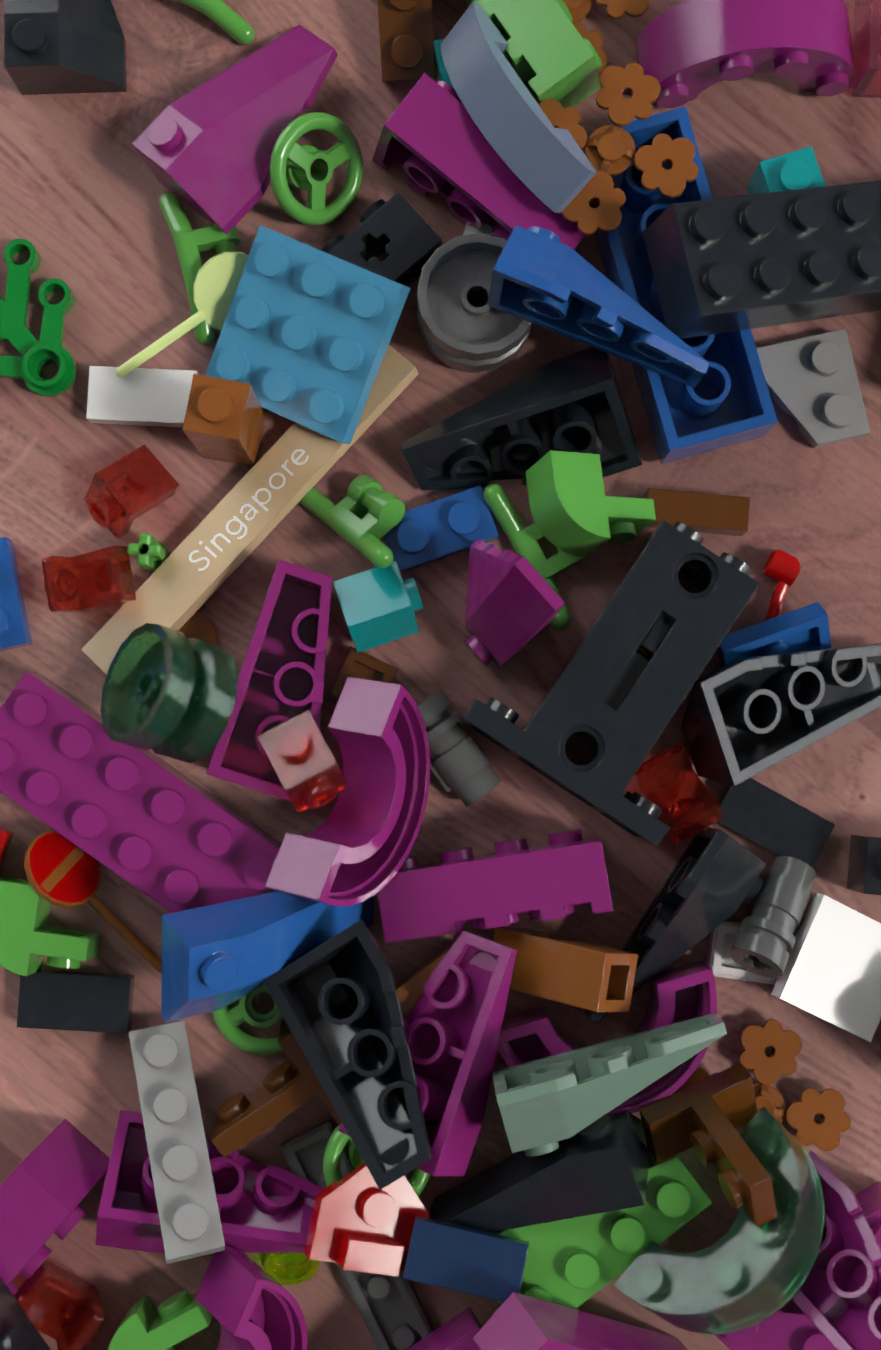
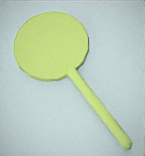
(212, 296)

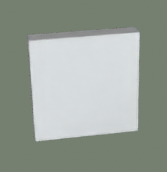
(835, 968)

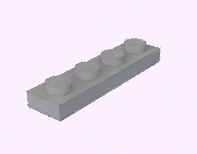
(176, 1143)

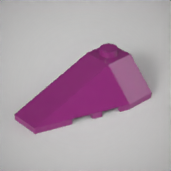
(505, 603)

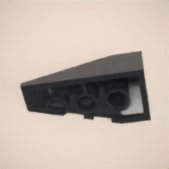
(64, 46)
(558, 407)
(776, 706)
(695, 899)
(354, 1037)
(587, 1175)

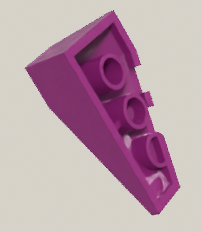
(221, 135)
(455, 1046)
(257, 1204)
(845, 1280)

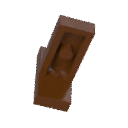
(406, 39)
(281, 1094)
(706, 1120)

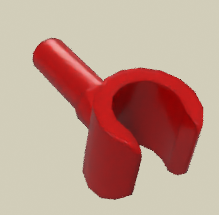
(783, 569)

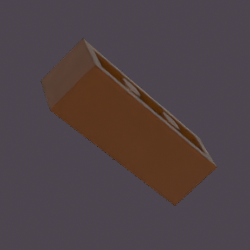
(701, 511)

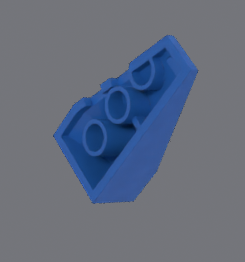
(566, 294)
(234, 945)

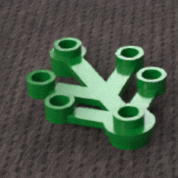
(13, 326)

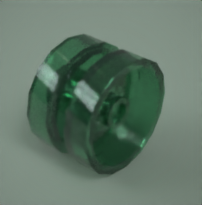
(168, 693)

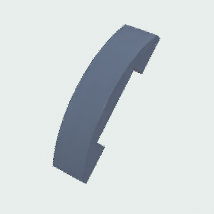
(509, 116)

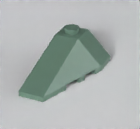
(573, 1089)

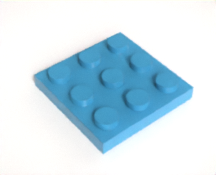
(307, 333)

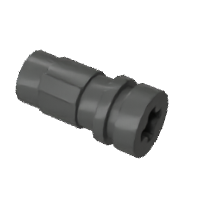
(454, 754)
(777, 910)

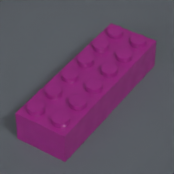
(126, 803)

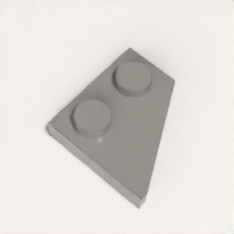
(817, 387)

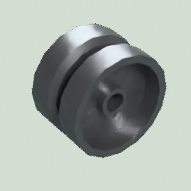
(452, 328)

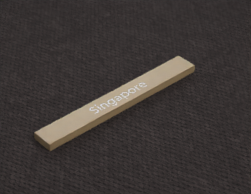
(242, 520)

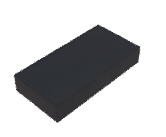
(773, 821)
(76, 1001)

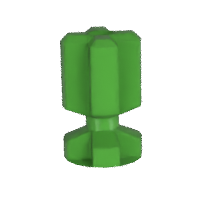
(148, 552)

